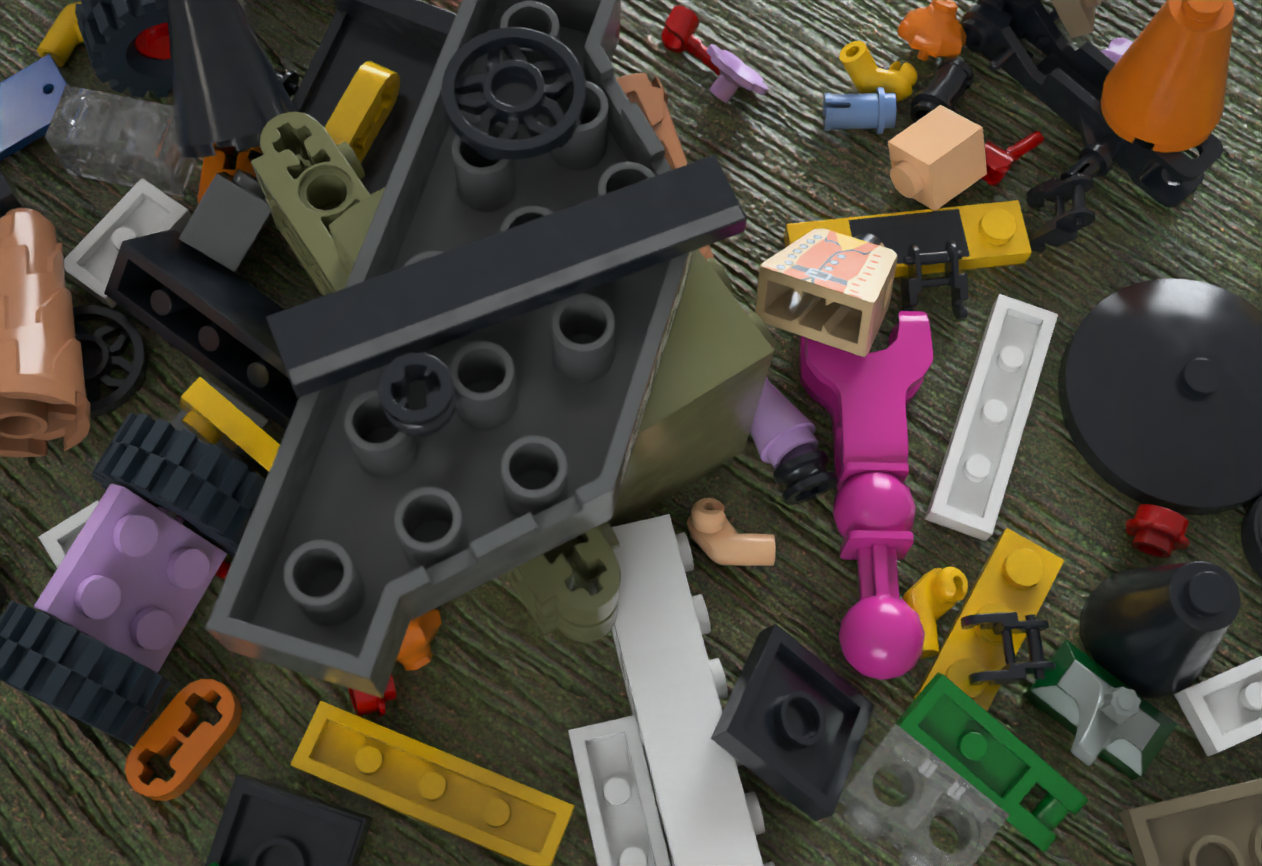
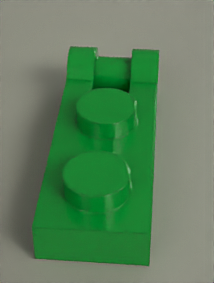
(990, 759)

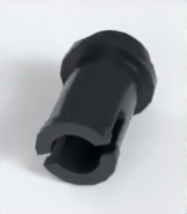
(944, 89)

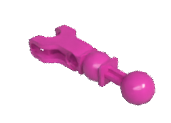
(872, 503)

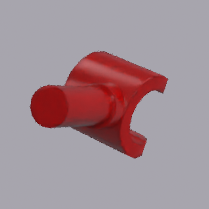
(679, 36)
(1000, 161)

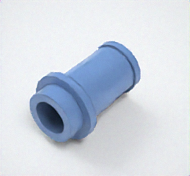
(860, 111)

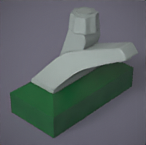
(1100, 712)

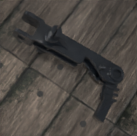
(1072, 87)

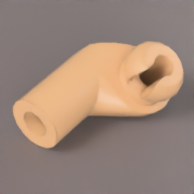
(722, 541)

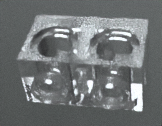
(118, 140)
(928, 791)

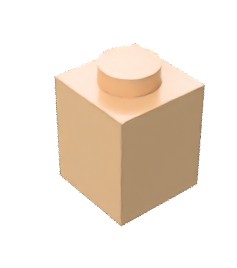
(937, 157)

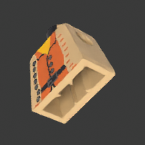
(829, 289)

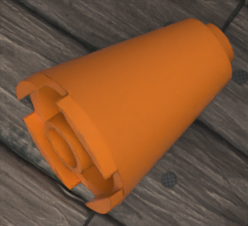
(1172, 76)

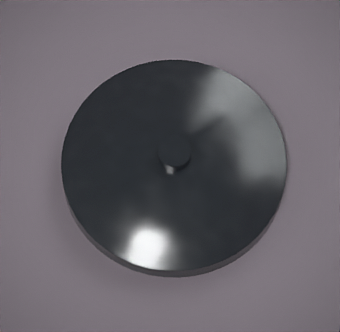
(1169, 395)

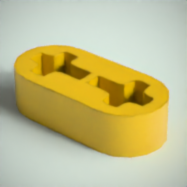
(364, 108)

